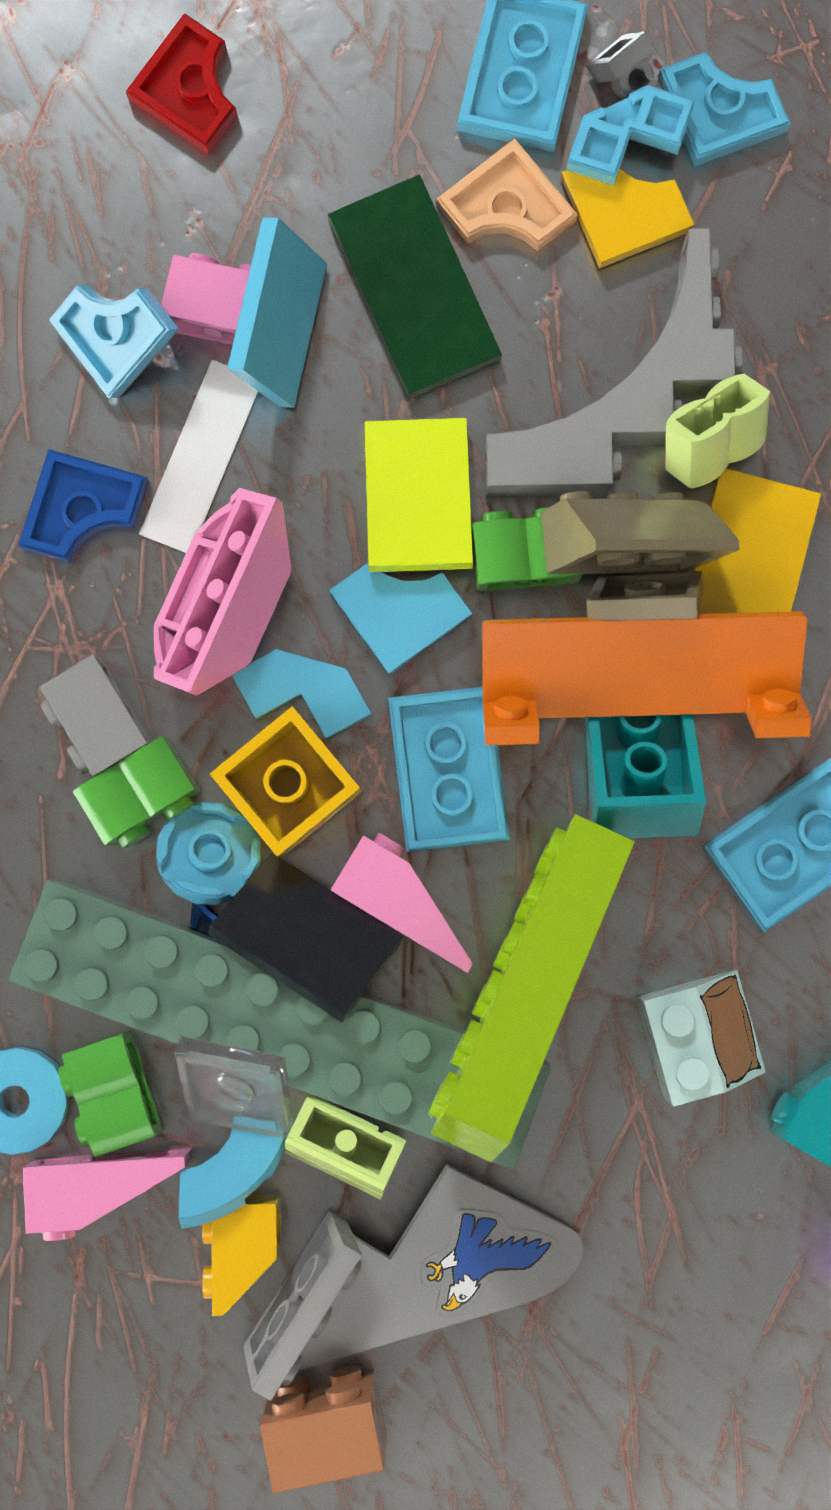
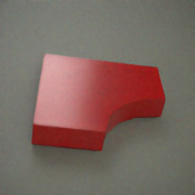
(183, 86)

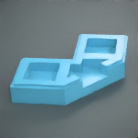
(646, 116)
(285, 676)

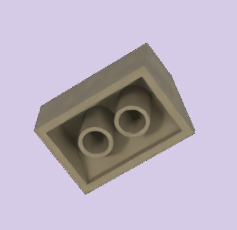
(632, 534)

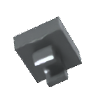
(620, 59)

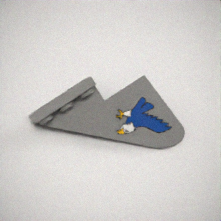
(456, 1261)

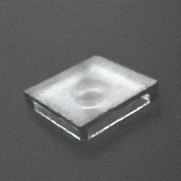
(235, 1087)

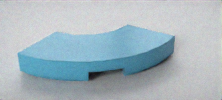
(228, 1177)

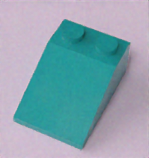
(645, 775)

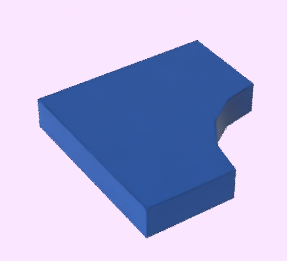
(76, 502)

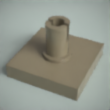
(646, 596)

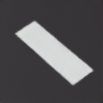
(199, 458)

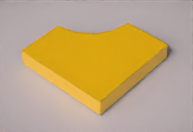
(626, 215)

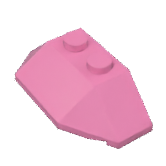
(223, 594)

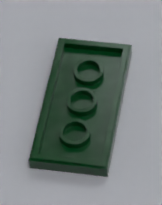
(414, 286)

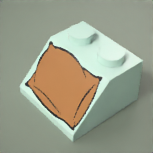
(700, 1038)

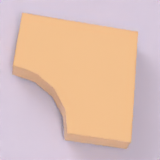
(508, 198)

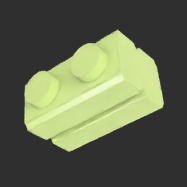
(344, 1146)

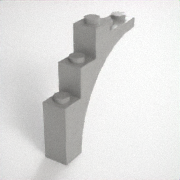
(683, 362)

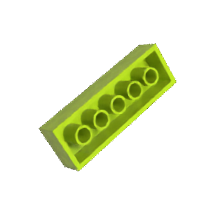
(529, 996)

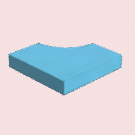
(726, 111)
(113, 336)
(397, 615)

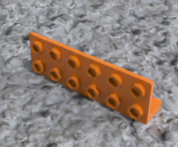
(644, 670)

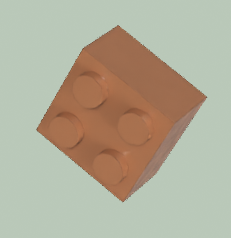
(324, 1429)

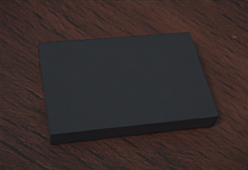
(305, 936)

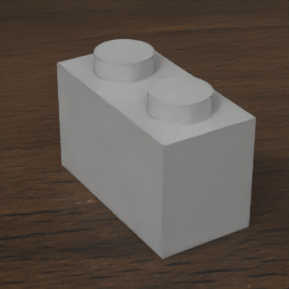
(94, 716)

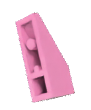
(393, 893)
(78, 1190)

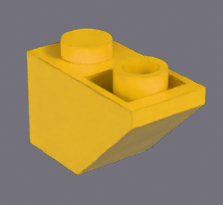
(242, 1249)

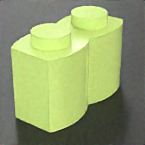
(717, 430)

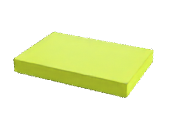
(418, 495)

